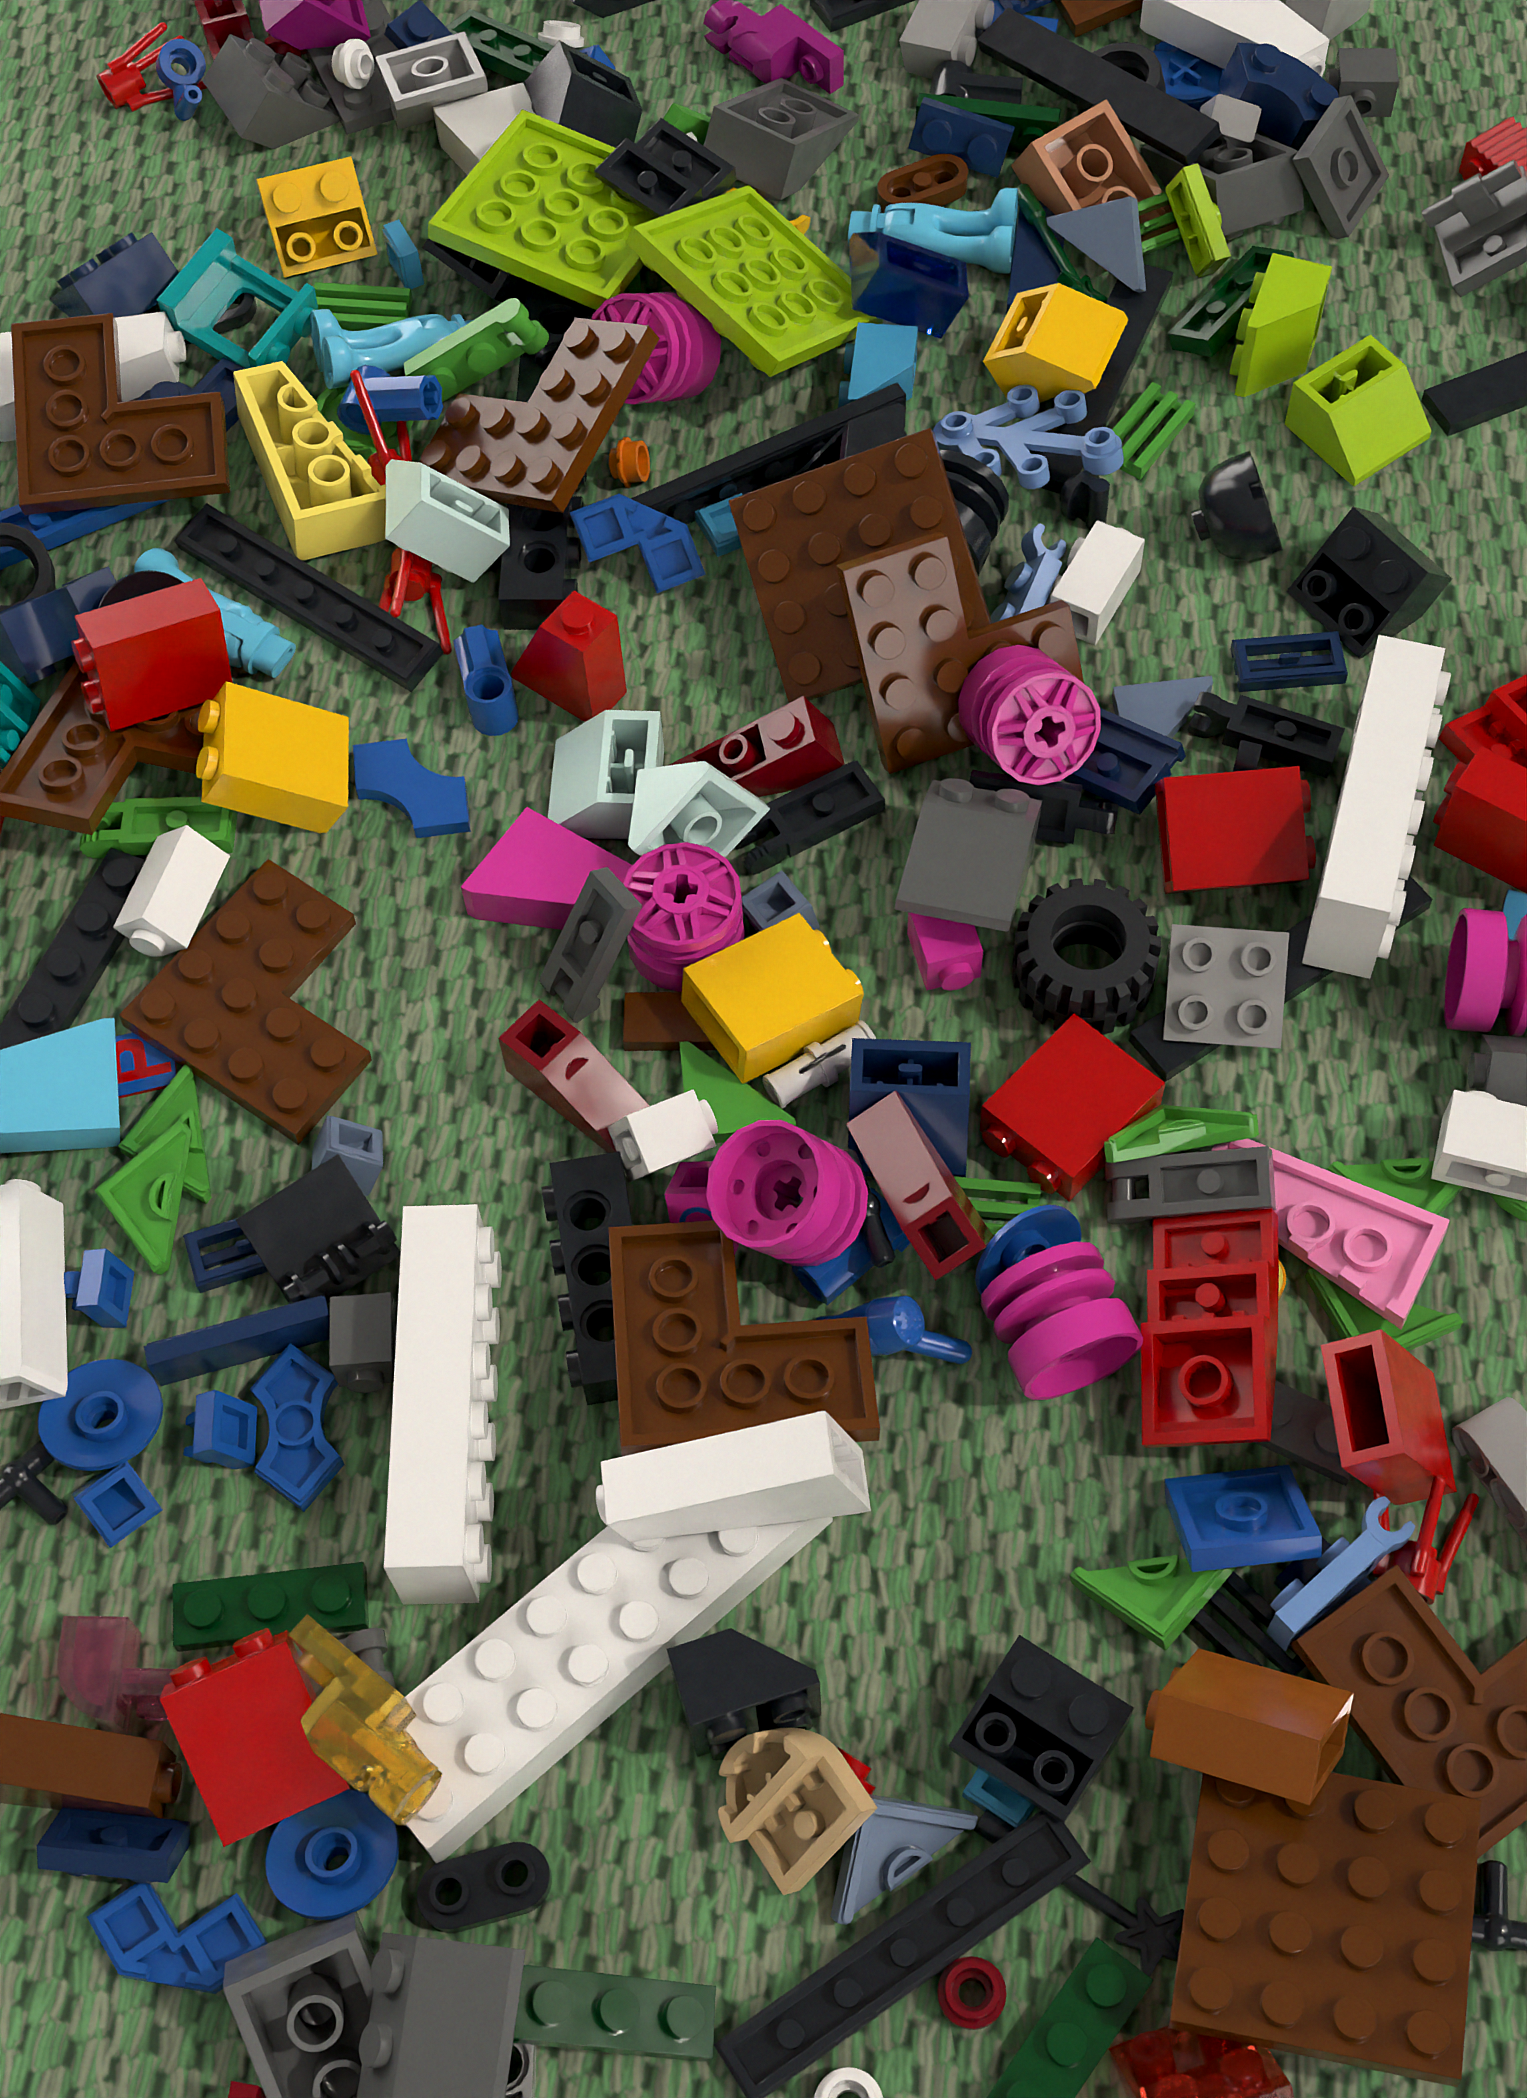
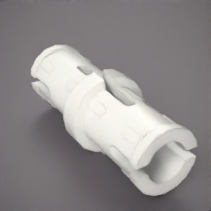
(816, 1067)

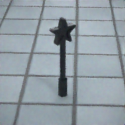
(1144, 1931)

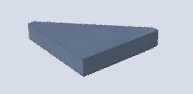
(1108, 236)
(1161, 704)
(891, 1849)

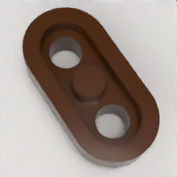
(927, 181)

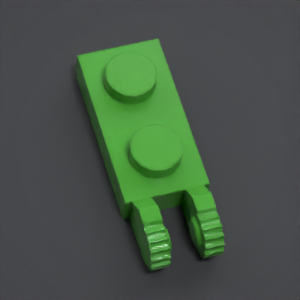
(138, 821)

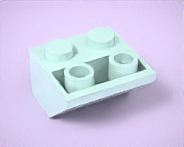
(443, 520)
(598, 771)

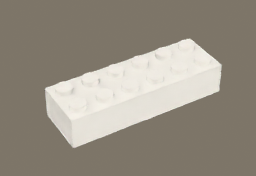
(1377, 807)
(441, 1407)

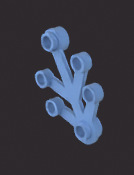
(965, 433)

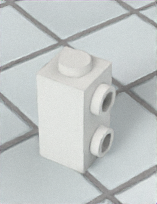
(1098, 578)
(171, 892)

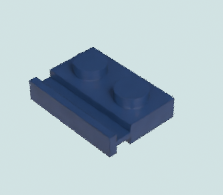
(1127, 763)

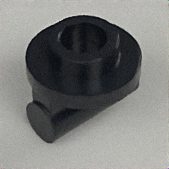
(1085, 498)

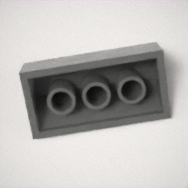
(440, 2019)

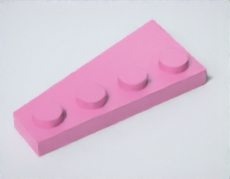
(1353, 1233)

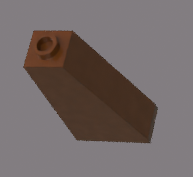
(84, 1769)

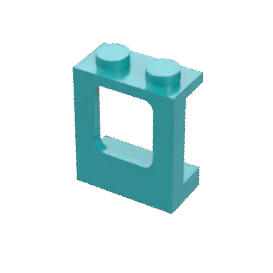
(213, 283)

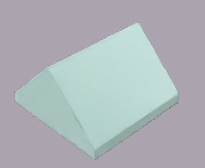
(691, 806)

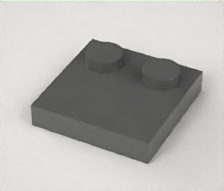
(1341, 167)

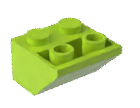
(1281, 325)
(1358, 410)

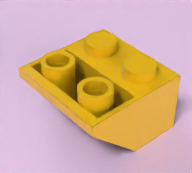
(317, 216)
(1054, 341)

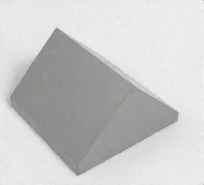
(430, 77)

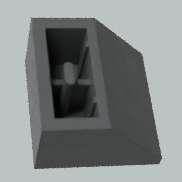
(267, 93)

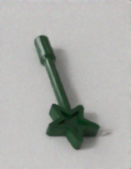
(1036, 216)

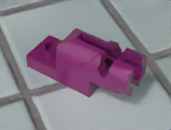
(774, 44)

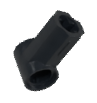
(958, 80)

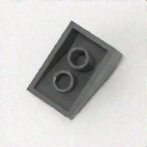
(777, 135)
(1245, 180)
(969, 854)
(305, 2008)

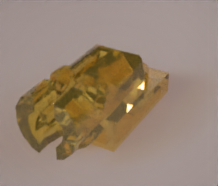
(362, 1726)

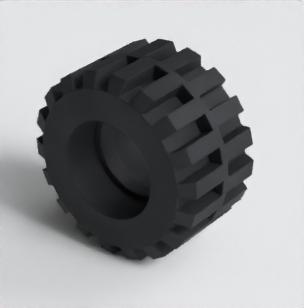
(1086, 917)

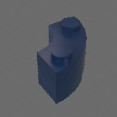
(1282, 86)
(42, 627)

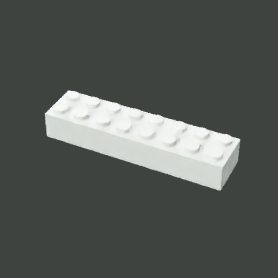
(572, 1659)

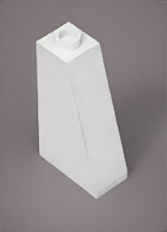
(1216, 26)
(474, 123)
(147, 355)
(31, 1296)
(736, 1480)

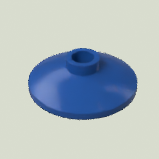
(1025, 1236)
(99, 1393)
(309, 1841)

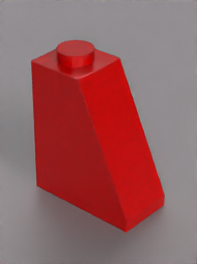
(575, 659)

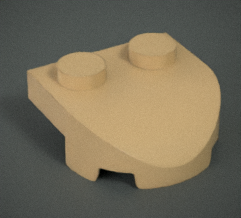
(791, 1802)

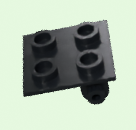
(319, 1234)

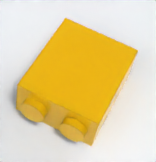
(274, 758)
(771, 996)

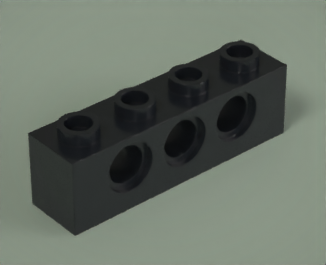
(581, 1191)

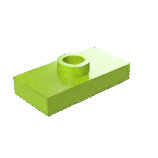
(1198, 221)

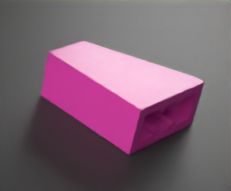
(535, 874)

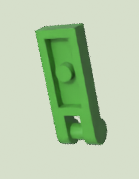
(479, 348)

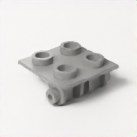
(1225, 986)

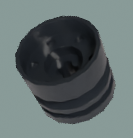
(979, 500)

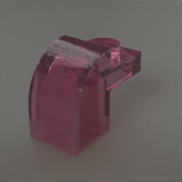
(102, 1672)

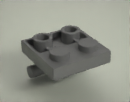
(1482, 226)

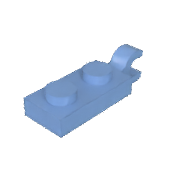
(1031, 581)
(1342, 1569)

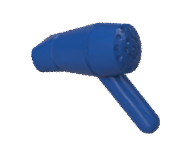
(900, 1325)

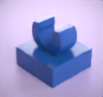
(101, 1288)
(223, 1430)

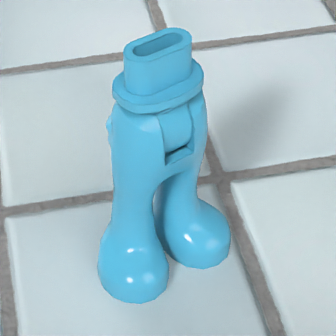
(969, 236)
(384, 347)
(248, 637)

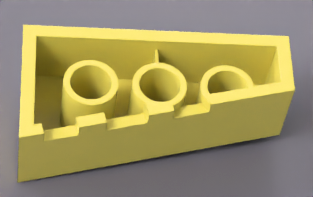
(312, 475)

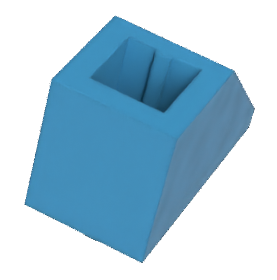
(878, 359)

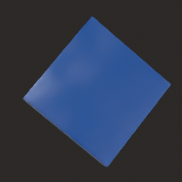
(1242, 1518)

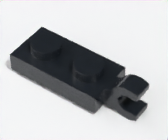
(1283, 734)
(1060, 806)

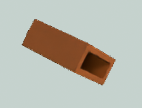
(1250, 1725)

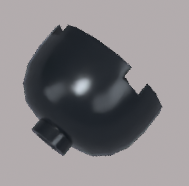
(1236, 511)

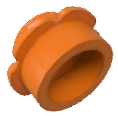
(630, 461)

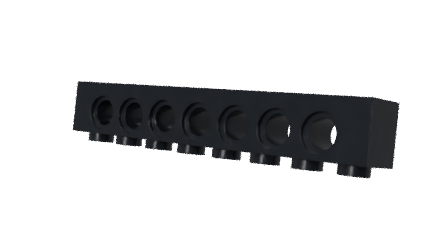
(541, 541)

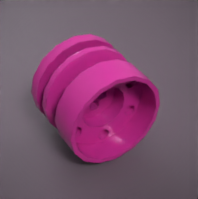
(685, 353)
(1029, 714)
(686, 913)
(1486, 973)
(759, 1185)
(1061, 1320)

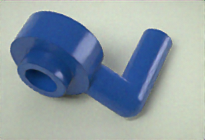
(184, 87)

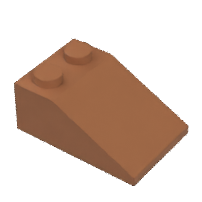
(1089, 165)

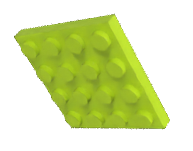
(544, 213)
(752, 278)

